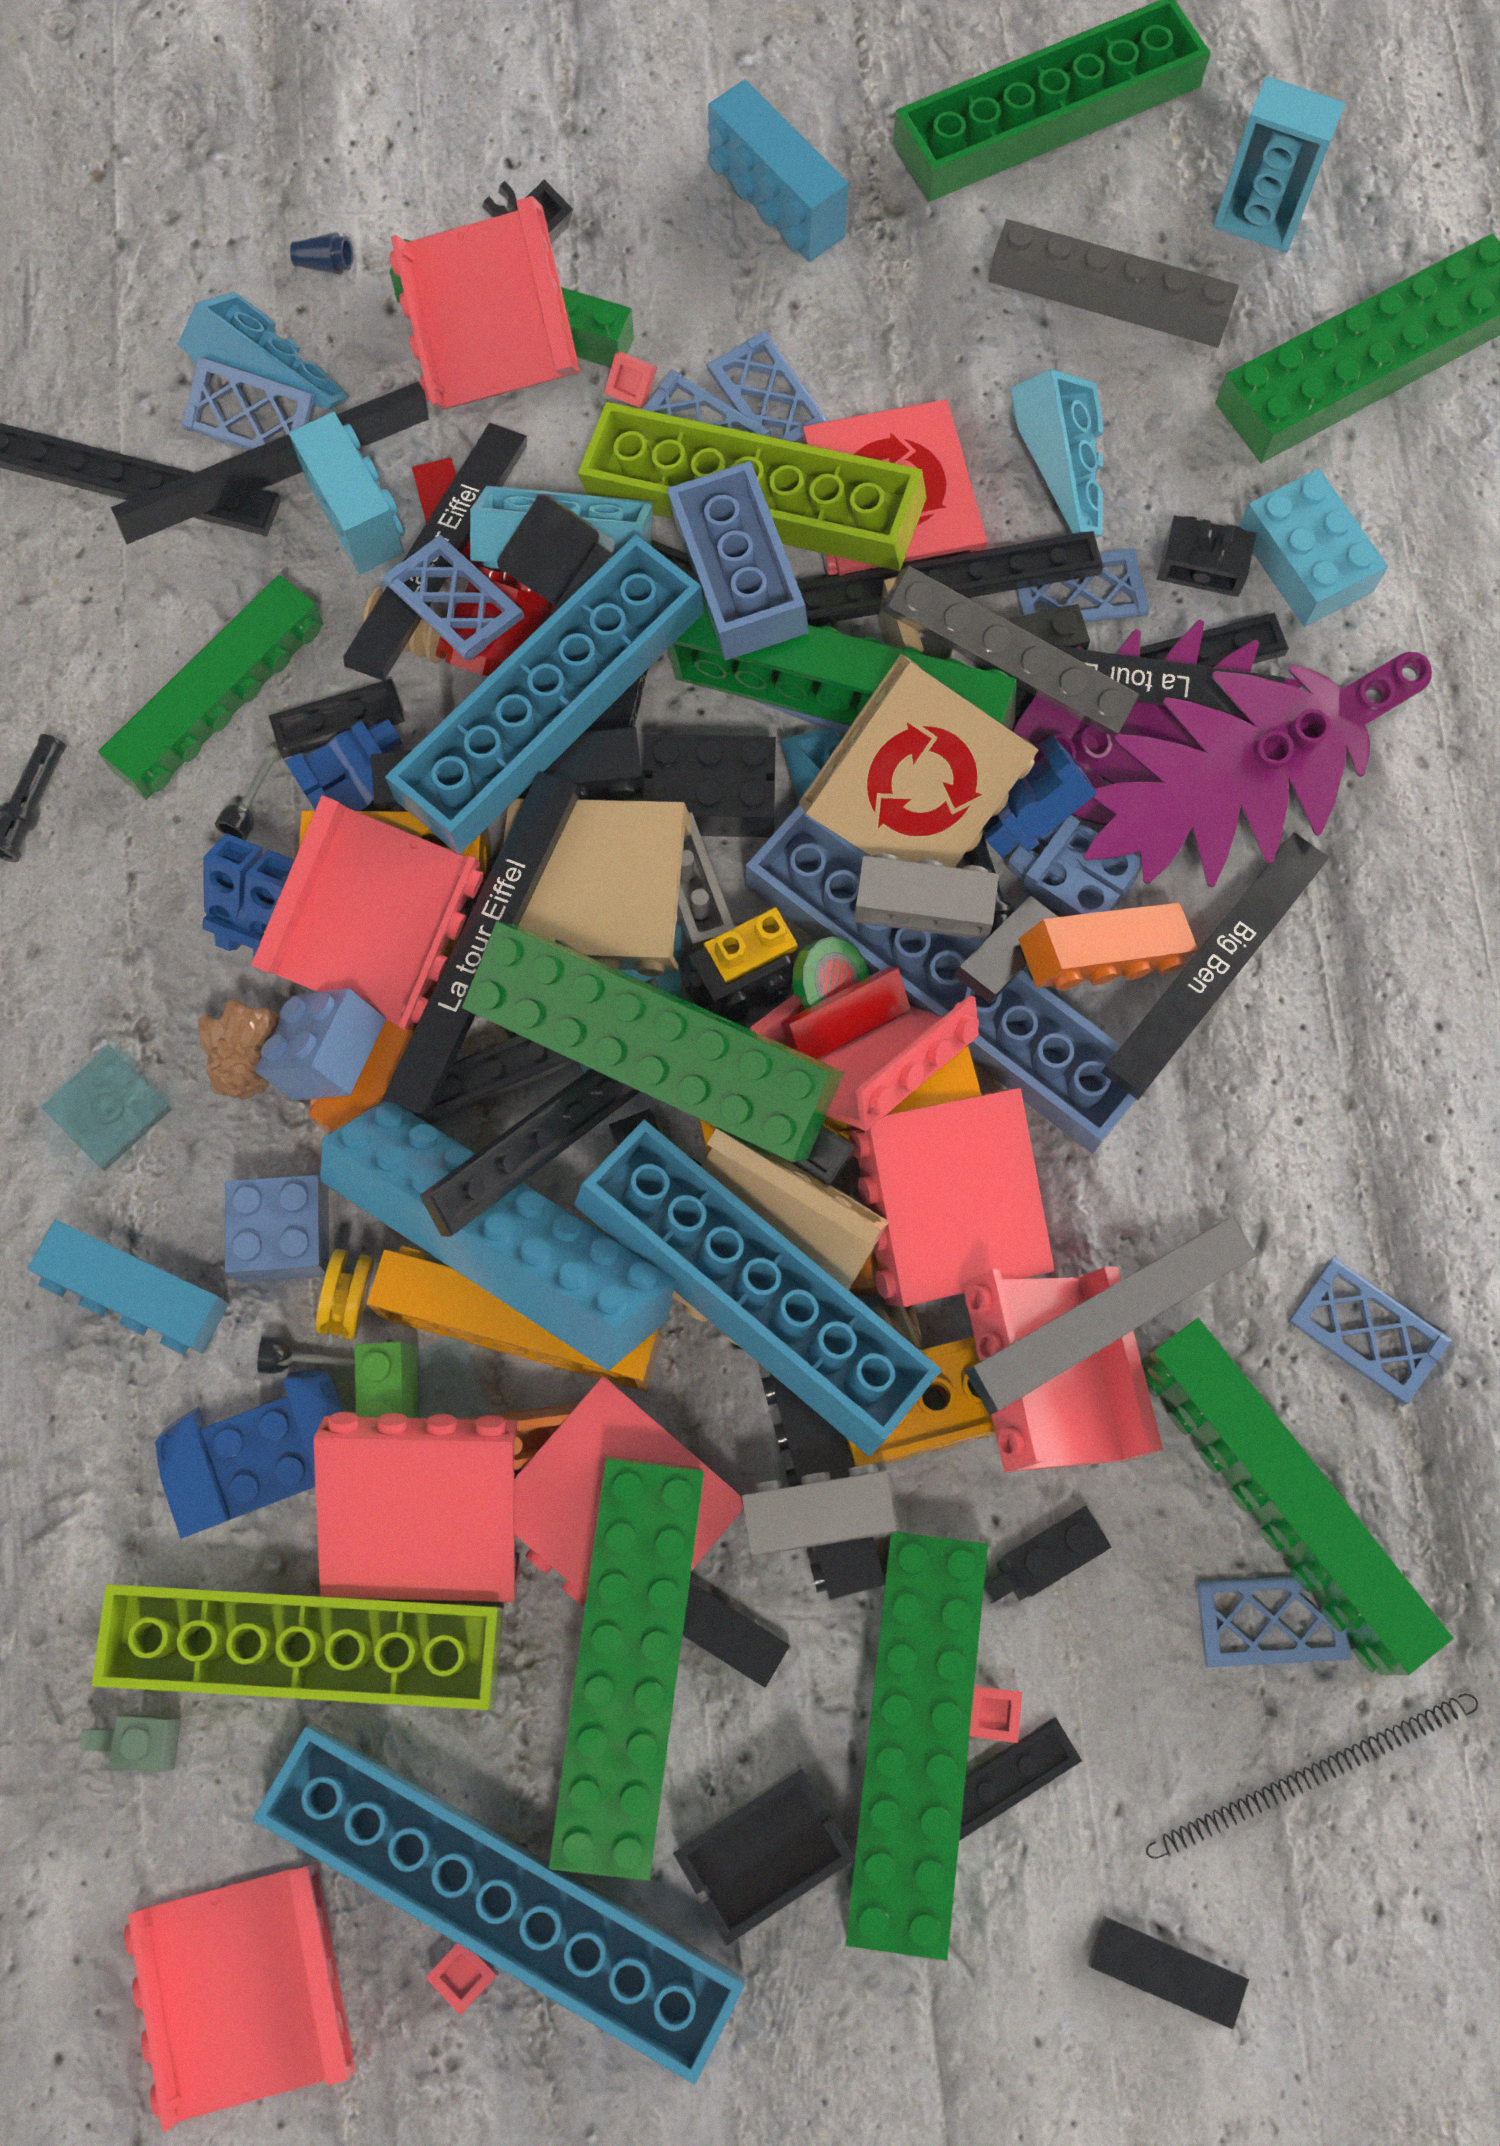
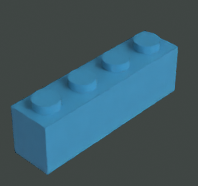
(128, 1287)

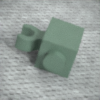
(136, 1742)

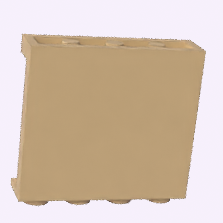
(613, 883)

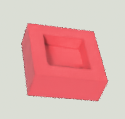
(630, 379)
(995, 1714)
(461, 1977)

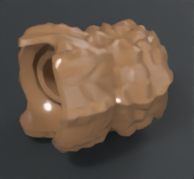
(236, 1047)

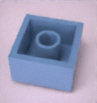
(320, 1044)
(276, 1228)

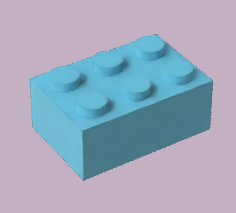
(348, 491)
(1313, 547)

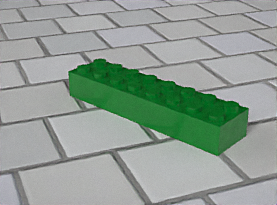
(1050, 98)
(1365, 351)
(827, 673)
(653, 1041)
(1293, 1503)
(626, 1669)
(917, 1747)

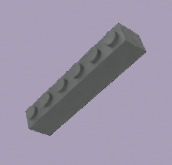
(1112, 283)
(1008, 648)

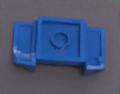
(245, 1458)

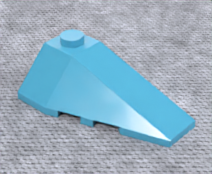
(1060, 426)

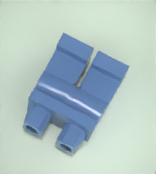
(1066, 880)

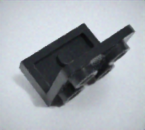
(554, 551)
(734, 1000)

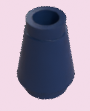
(323, 253)

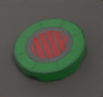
(827, 969)

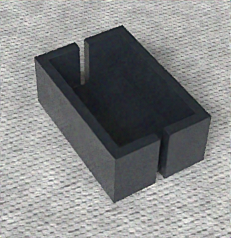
(719, 779)
(763, 1855)

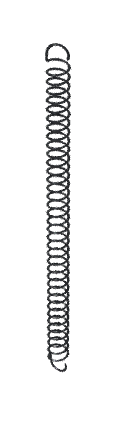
(1313, 1774)

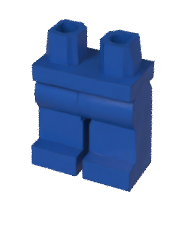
(344, 766)
(1039, 800)
(241, 891)

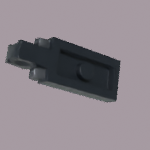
(1048, 1557)

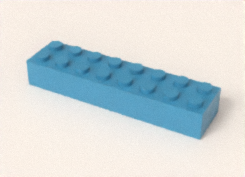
(546, 694)
(517, 1249)
(757, 1287)

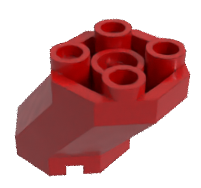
(535, 611)

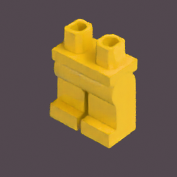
(751, 946)

